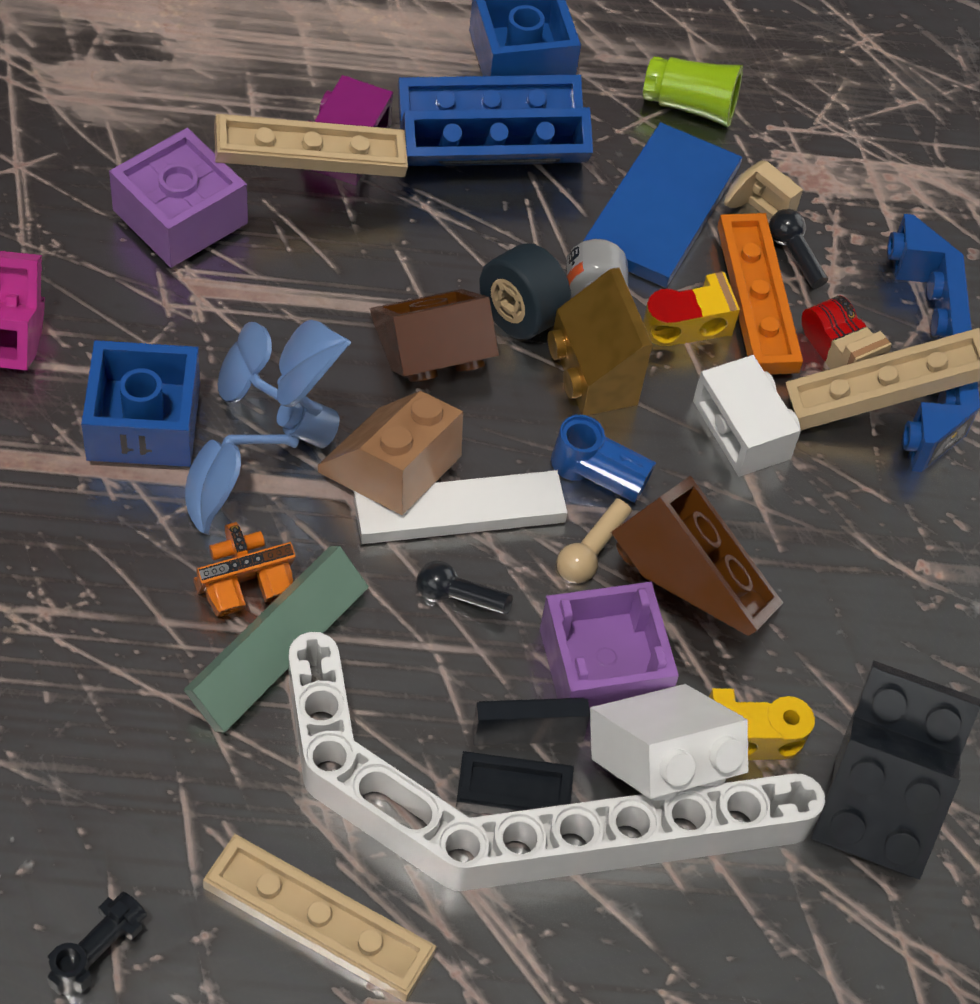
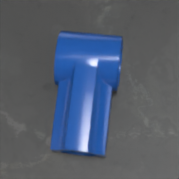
(586, 453)

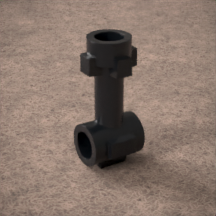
(72, 961)

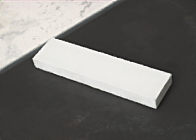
(467, 508)

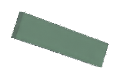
(262, 649)

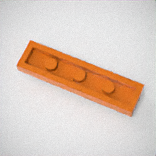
(759, 292)

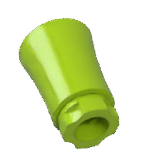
(694, 87)

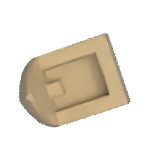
(764, 189)

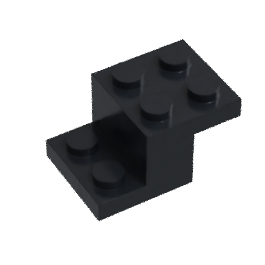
(897, 770)

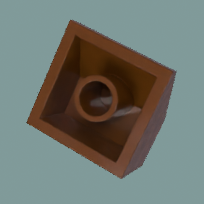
(436, 333)

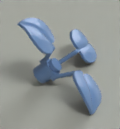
(302, 364)

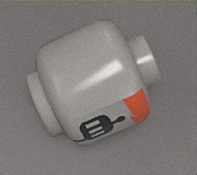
(591, 260)

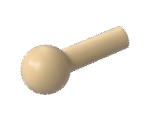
(579, 560)

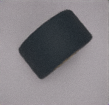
(524, 290)

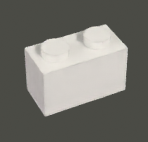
(747, 415)

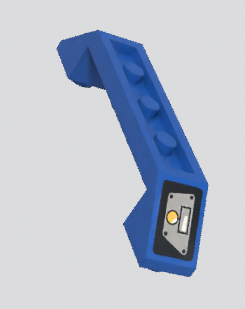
(929, 258)

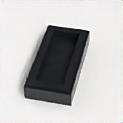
(530, 721)
(511, 784)

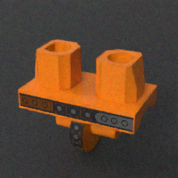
(222, 579)

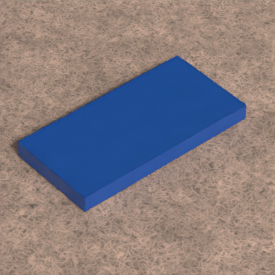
(665, 201)

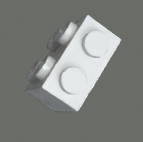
(669, 741)

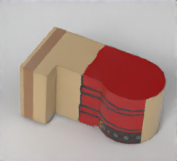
(839, 333)

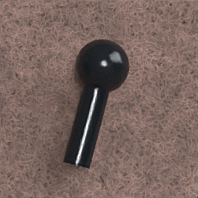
(788, 230)
(439, 582)

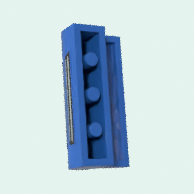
(494, 120)

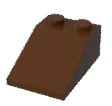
(696, 556)

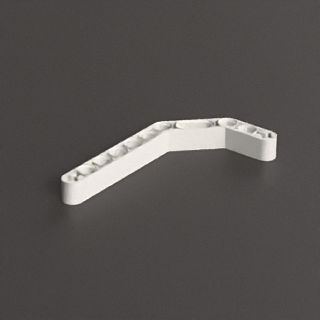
(779, 807)

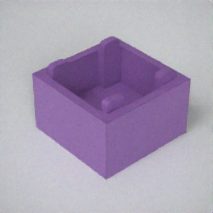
(178, 197)
(607, 643)

